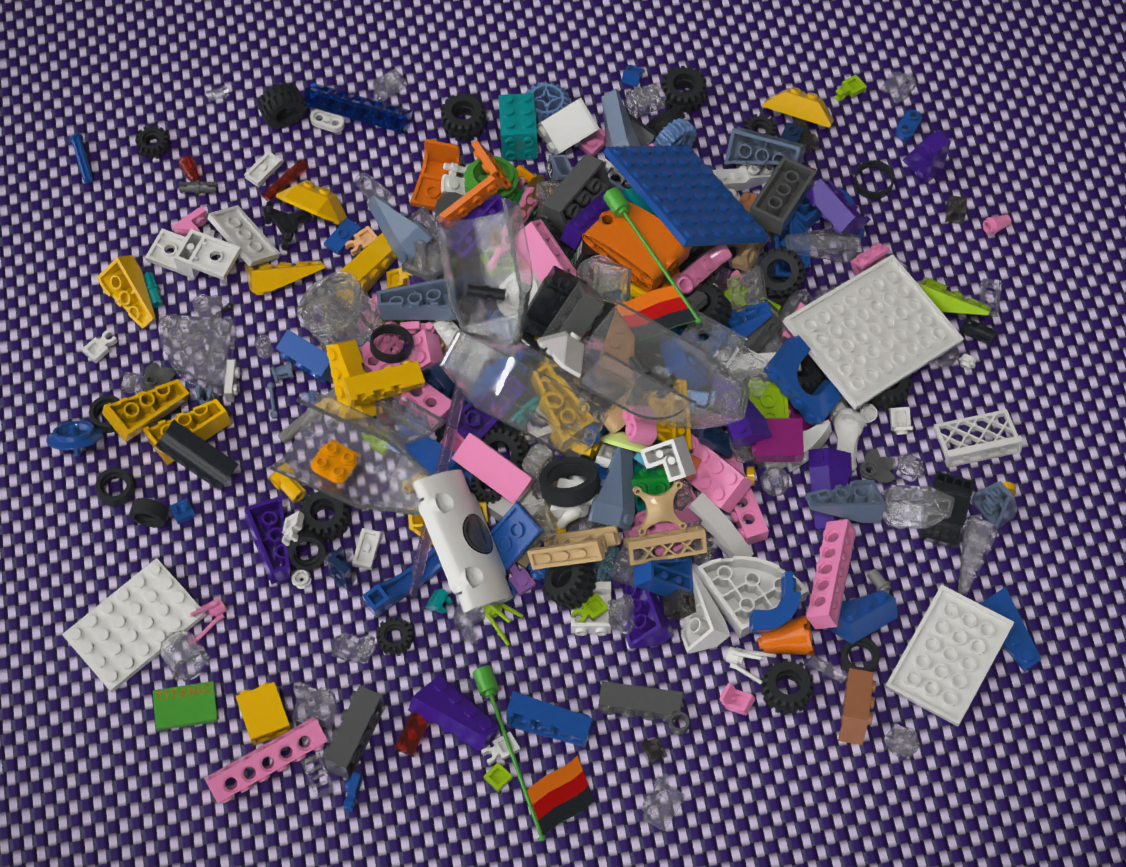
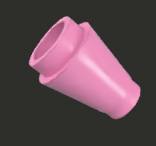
(995, 224)

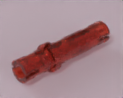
(291, 174)

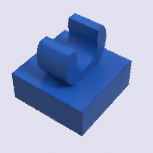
(182, 511)

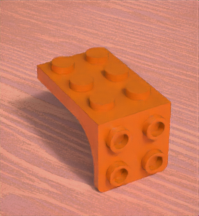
(429, 181)

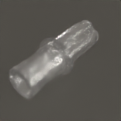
(827, 669)

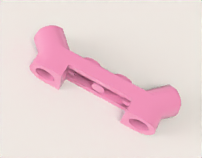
(701, 268)

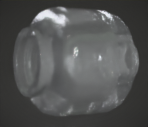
(909, 467)

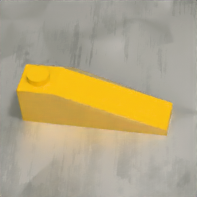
(126, 284)

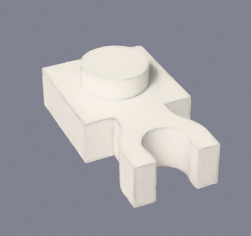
(98, 348)
(291, 527)
(500, 748)

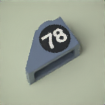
(557, 167)

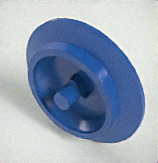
(74, 436)

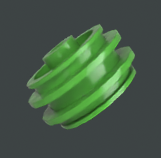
(476, 173)

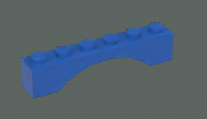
(390, 592)

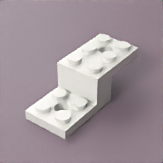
(193, 254)

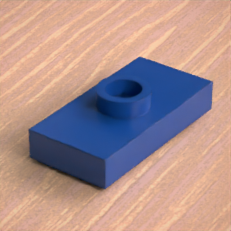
(341, 235)

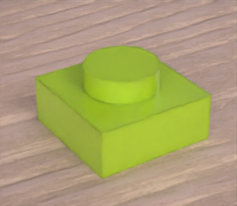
(498, 777)

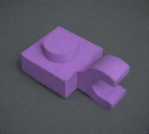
(521, 580)

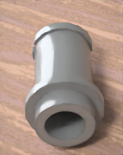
(878, 580)

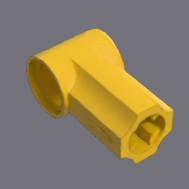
(290, 487)

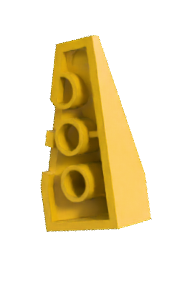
(267, 277)

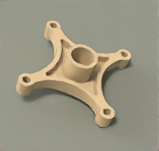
(659, 507)

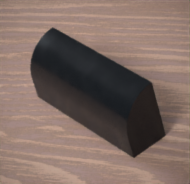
(196, 455)

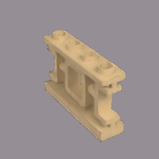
(575, 547)

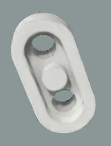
(328, 121)

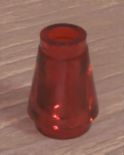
(188, 167)

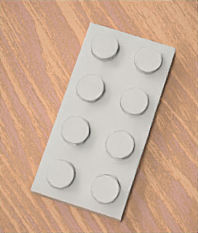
(242, 232)

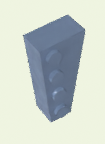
(759, 148)

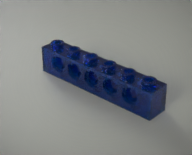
(358, 108)

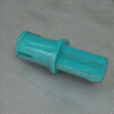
(153, 290)

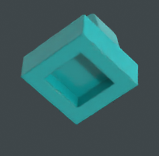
(436, 601)

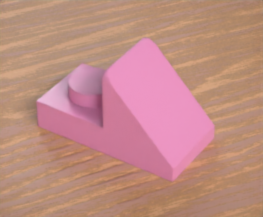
(191, 221)

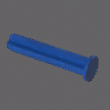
(76, 140)

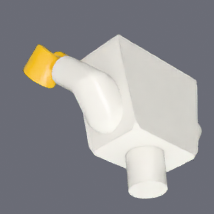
(568, 514)

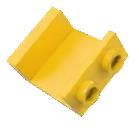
(263, 713)

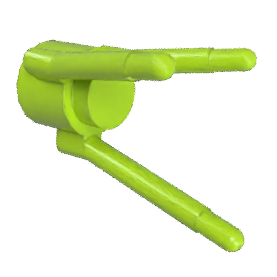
(496, 610)

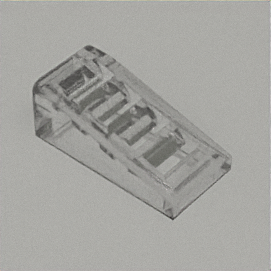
(990, 283)
(317, 757)

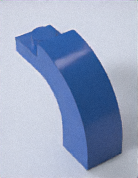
(769, 620)

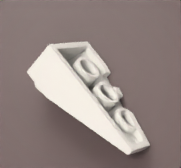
(565, 349)
(706, 626)

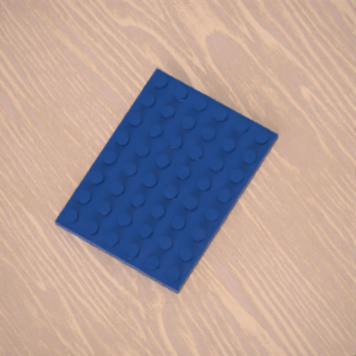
(686, 195)

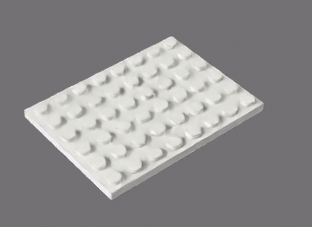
(873, 331)

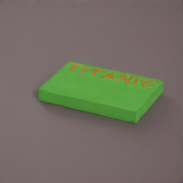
(185, 705)

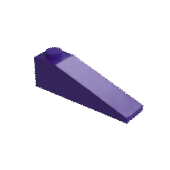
(827, 469)

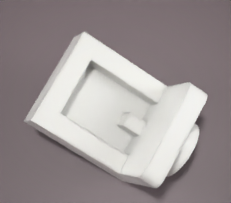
(900, 420)

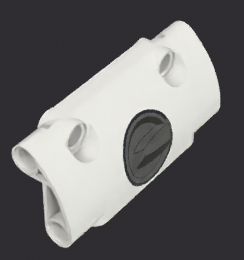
(462, 540)

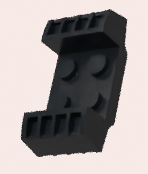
(549, 299)
(950, 530)

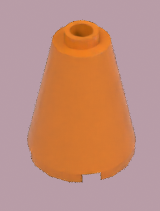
(791, 638)

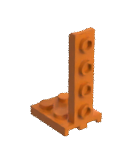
(481, 191)

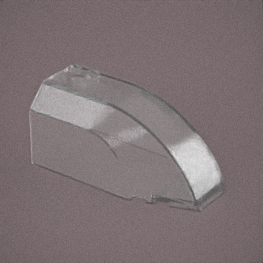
(489, 253)
(525, 391)
(700, 395)
(382, 471)

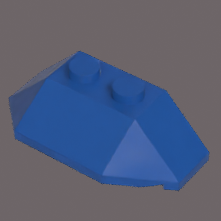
(782, 268)

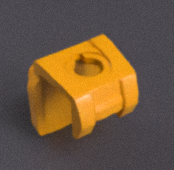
(335, 462)

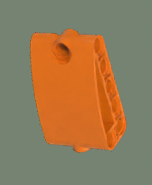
(626, 249)

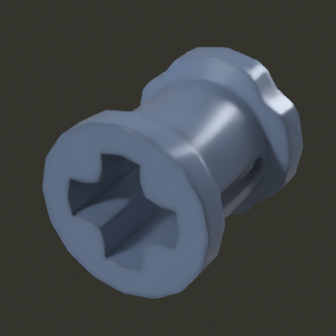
(282, 372)

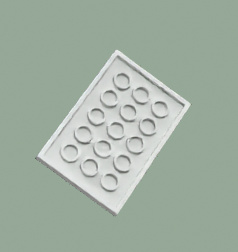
(131, 624)
(949, 655)

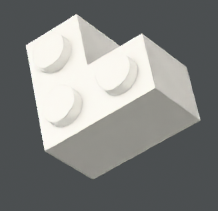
(673, 455)

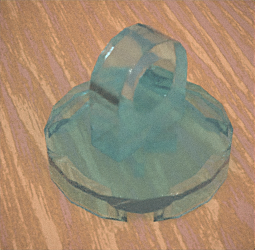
(605, 566)

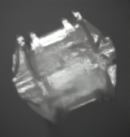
(339, 310)

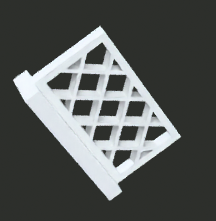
(982, 449)

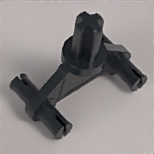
(285, 222)

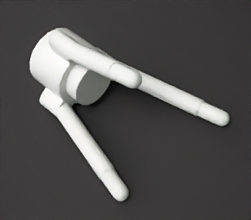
(736, 656)

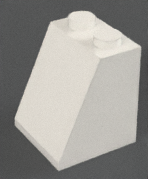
(567, 126)

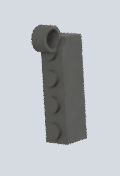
(643, 702)

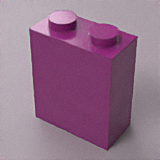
(785, 443)

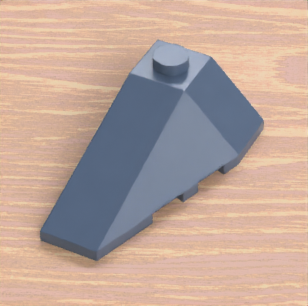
(617, 122)
(616, 499)
(857, 501)

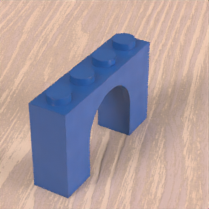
(783, 372)

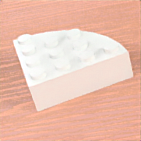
(744, 586)

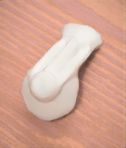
(848, 427)

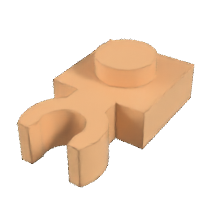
(361, 240)

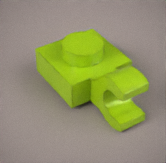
(852, 86)

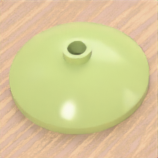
(620, 439)

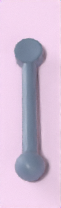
(273, 414)

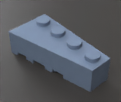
(416, 302)

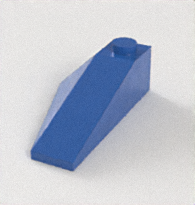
(748, 320)

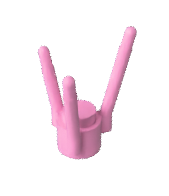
(214, 608)

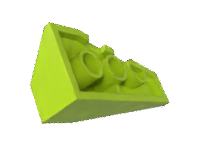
(952, 300)

